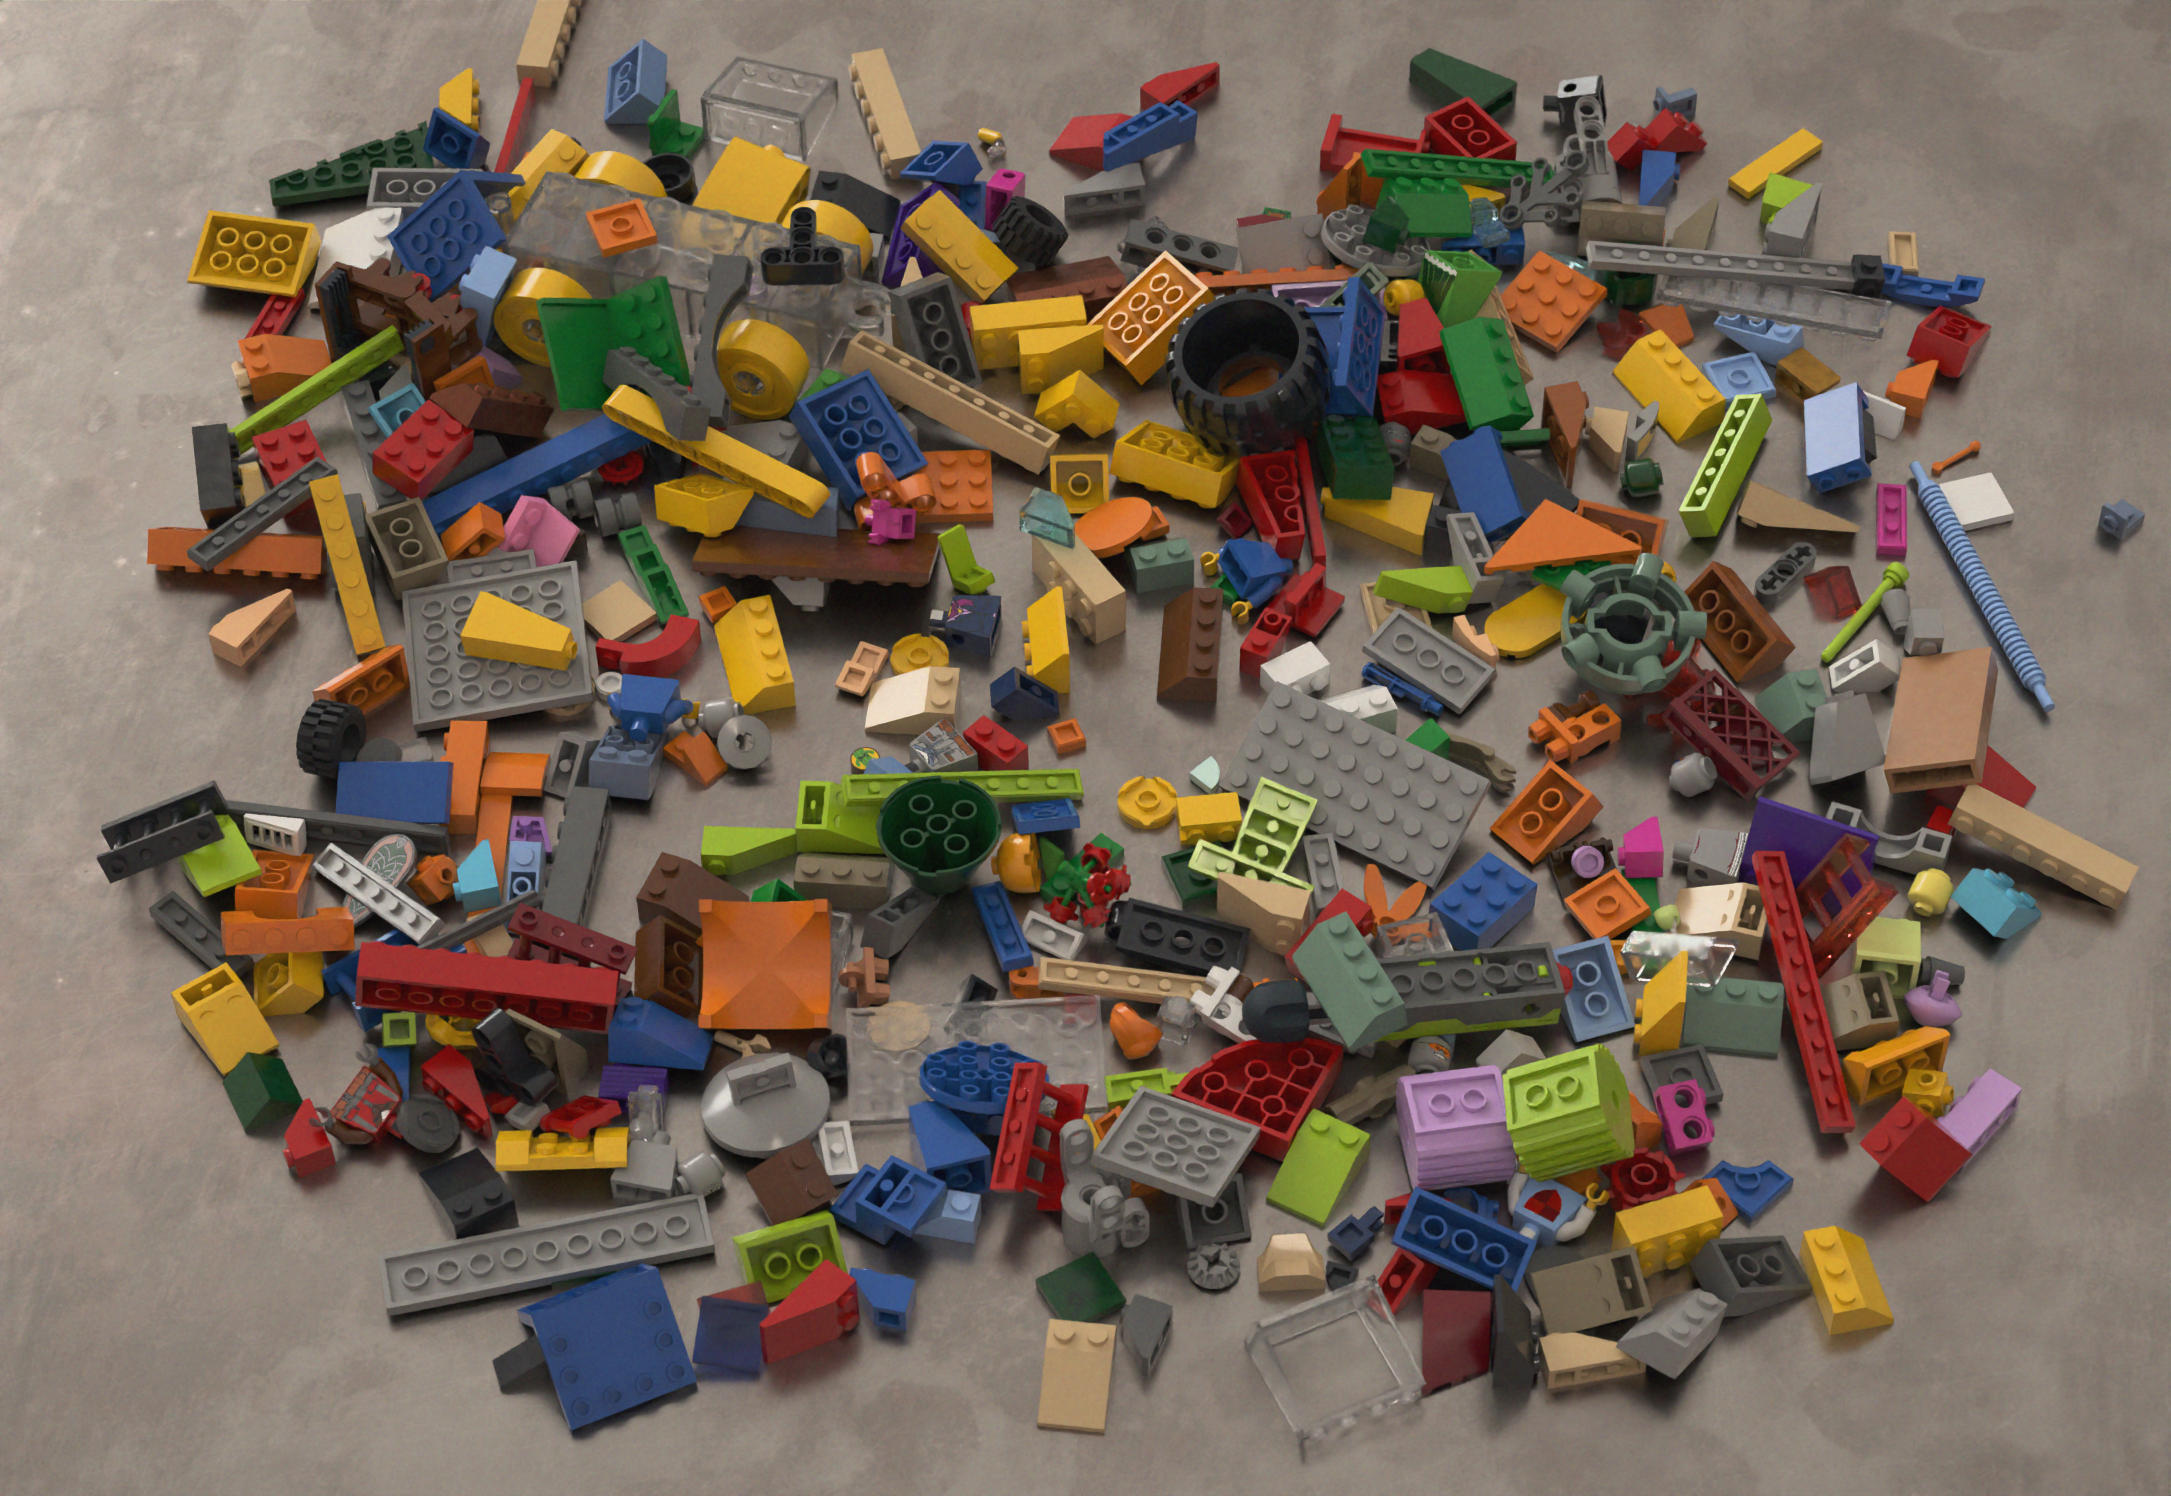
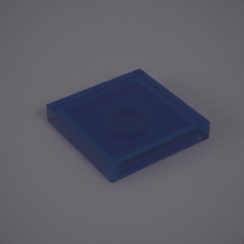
(729, 1334)

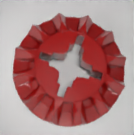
(632, 469)

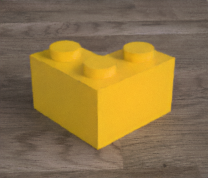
(1077, 401)

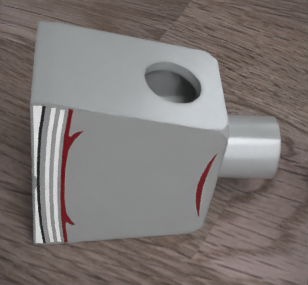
(1713, 857)

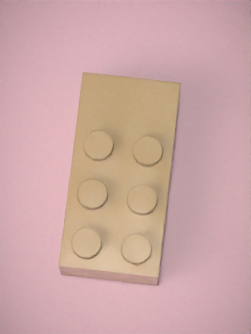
(1087, 586)

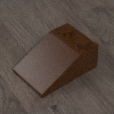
(675, 892)

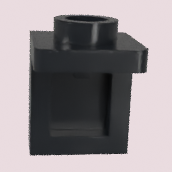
(1867, 275)

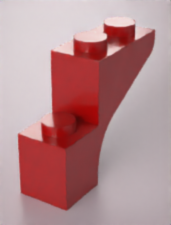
(1665, 133)

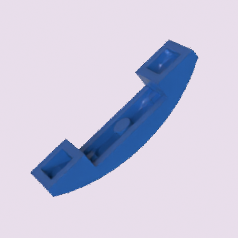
(1931, 291)

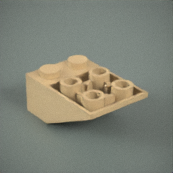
(1724, 912)

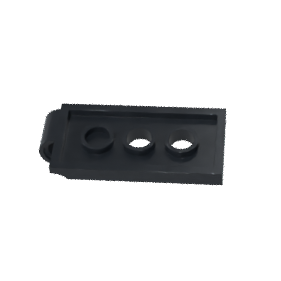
(1150, 930)

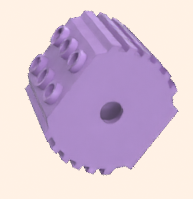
(1454, 1128)

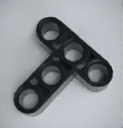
(803, 260)
(507, 1063)

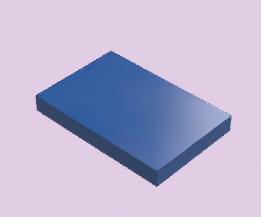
(1044, 816)

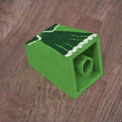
(1456, 284)

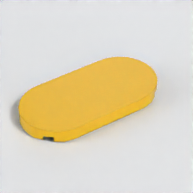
(1528, 622)

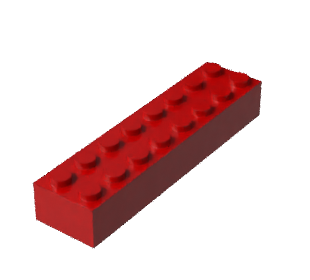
(477, 984)

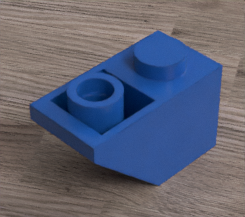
(885, 1297)

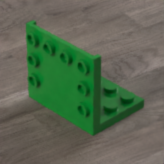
(585, 328)

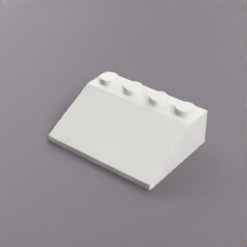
(359, 244)

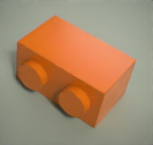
(473, 534)

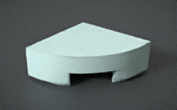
(1206, 775)

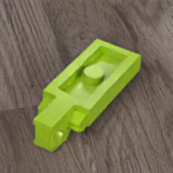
(1123, 1086)

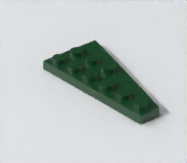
(353, 170)

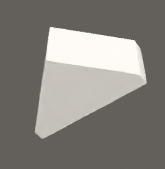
(1510, 1051)

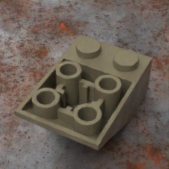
(1860, 1010)
(1591, 1292)

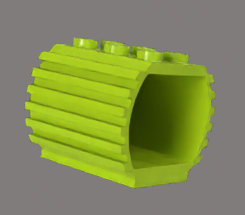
(1569, 1113)

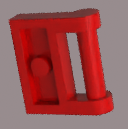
(580, 1116)

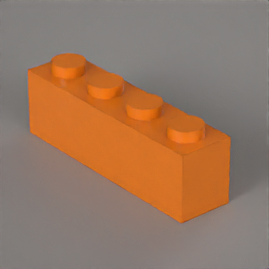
(468, 749)

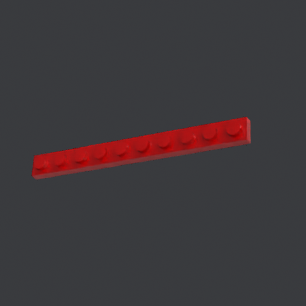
(1803, 992)

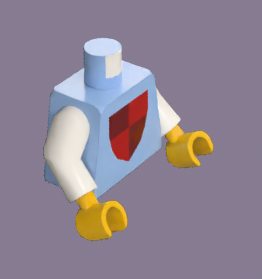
(1549, 1209)

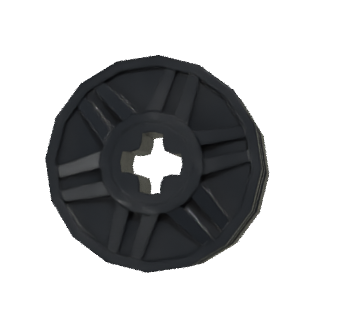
(675, 175)

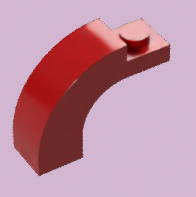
(654, 658)

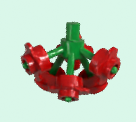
(1095, 888)

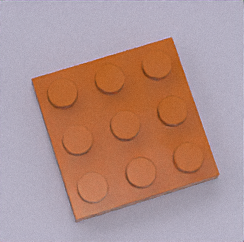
(1550, 301)
(960, 485)

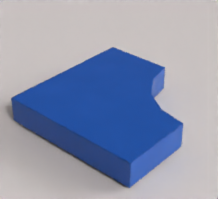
(1752, 1187)

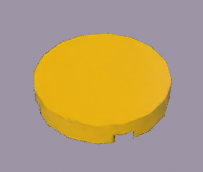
(917, 653)
(1147, 802)

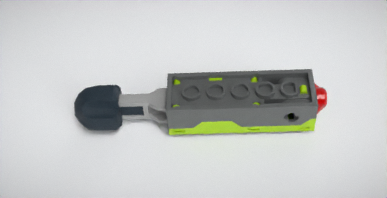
(1440, 994)

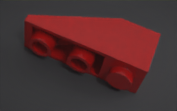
(454, 1082)

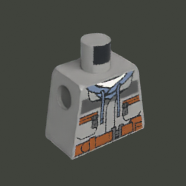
(941, 750)

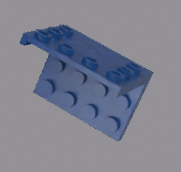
(452, 228)
(1354, 349)
(610, 1344)

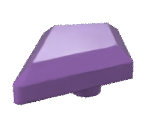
(531, 830)

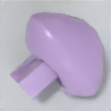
(1932, 1004)

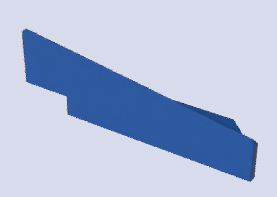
(1148, 134)

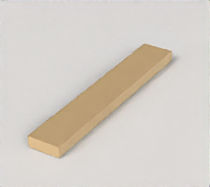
(1117, 981)

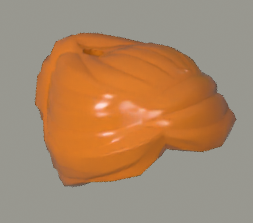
(1133, 1033)

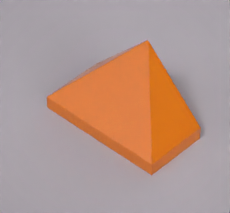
(1671, 321)

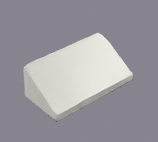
(1887, 416)
(1052, 936)

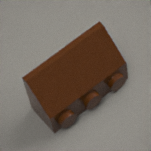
(669, 967)

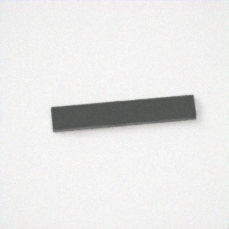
(258, 515)

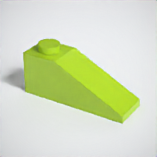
(1426, 588)
(742, 848)

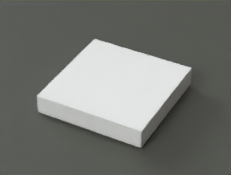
(1977, 501)

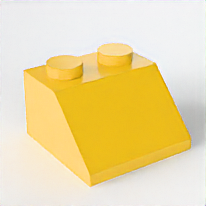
(1080, 480)
(288, 982)

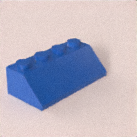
(1462, 1240)

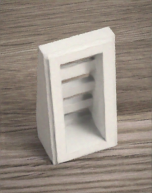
(284, 825)

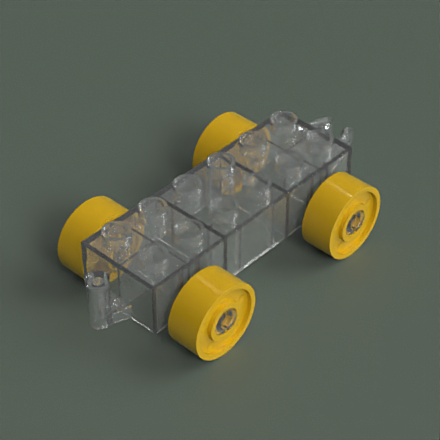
(768, 336)

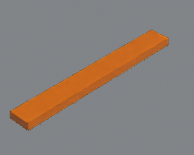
(494, 825)

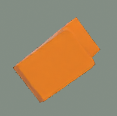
(696, 756)

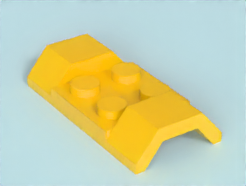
(549, 1152)

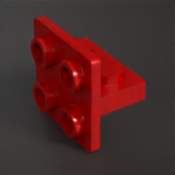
(1308, 601)

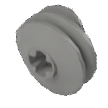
(729, 745)

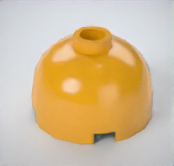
(1018, 863)

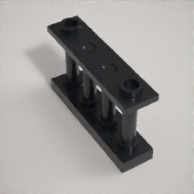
(162, 831)

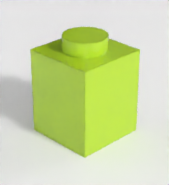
(398, 1030)

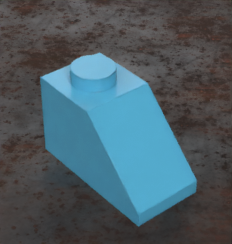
(478, 880)

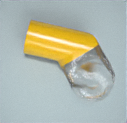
(997, 143)

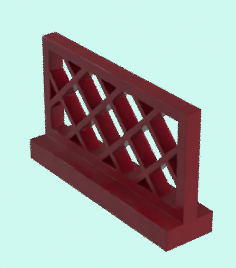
(1732, 767)

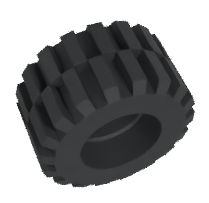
(1030, 231)
(329, 735)

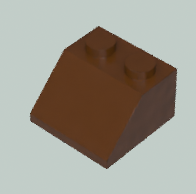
(792, 1184)

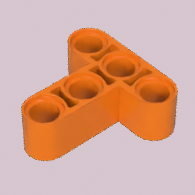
(880, 483)

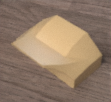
(1290, 1264)

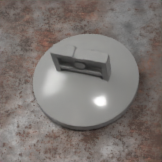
(1344, 235)
(765, 1104)

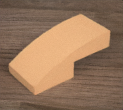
(862, 669)

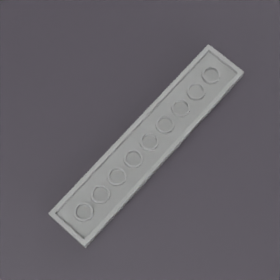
(545, 1253)

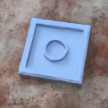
(1739, 376)

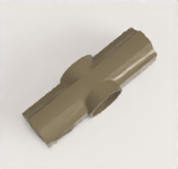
(1369, 1097)

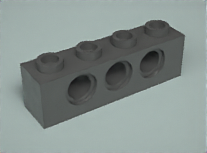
(1147, 242)

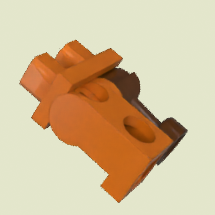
(1574, 735)

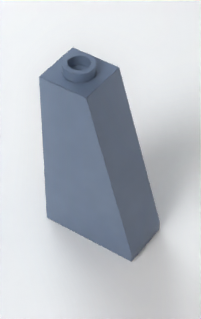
(770, 515)

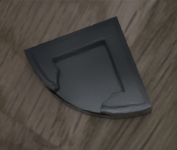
(1340, 1275)

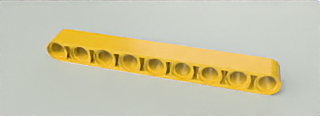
(721, 454)

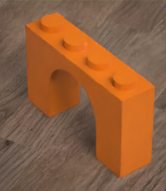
(326, 931)

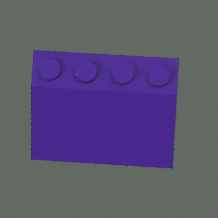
(1805, 841)

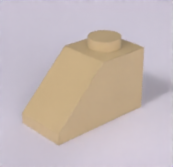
(1607, 435)

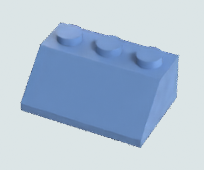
(635, 85)

